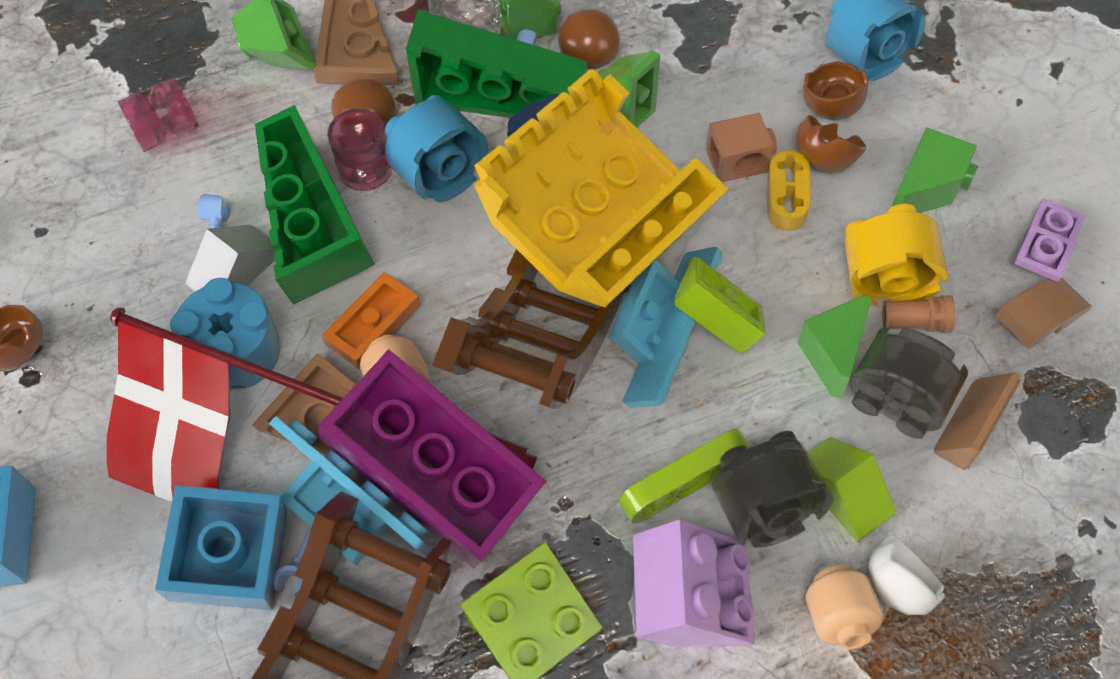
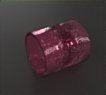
(145, 123)
(359, 149)

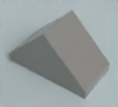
(232, 254)

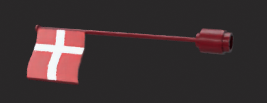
(175, 409)

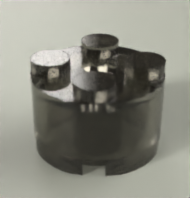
(908, 381)
(770, 490)

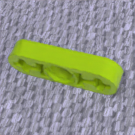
(678, 478)

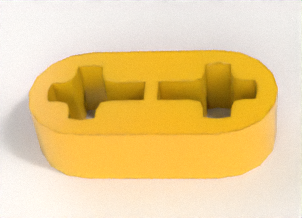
(797, 190)

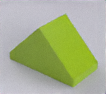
(856, 485)

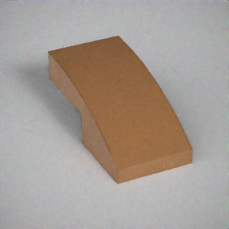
(1042, 310)

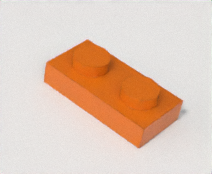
(374, 314)

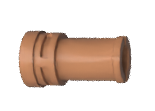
(932, 314)

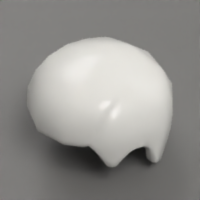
(903, 579)

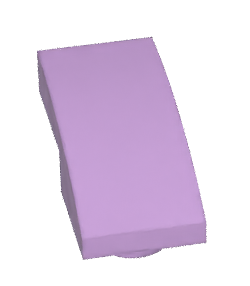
(1049, 240)

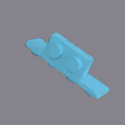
(655, 329)
(329, 476)

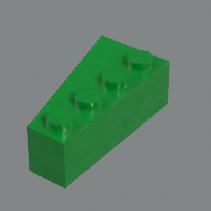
(483, 69)
(308, 219)

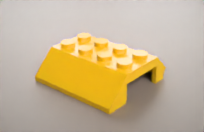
(590, 192)

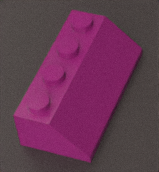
(430, 458)

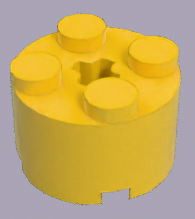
(895, 256)

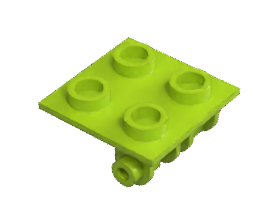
(530, 615)

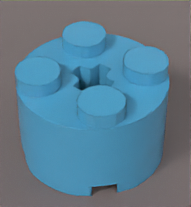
(874, 33)
(434, 149)
(232, 321)

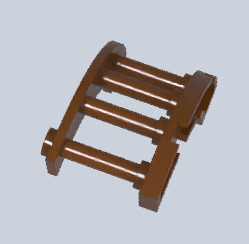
(475, 342)
(330, 534)

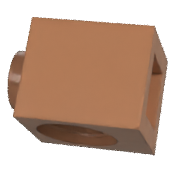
(740, 147)

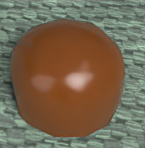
(589, 37)
(835, 90)
(365, 95)
(825, 148)
(19, 336)

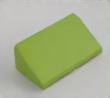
(720, 306)

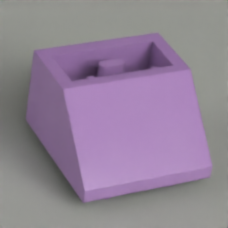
(692, 587)

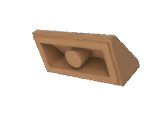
(976, 419)

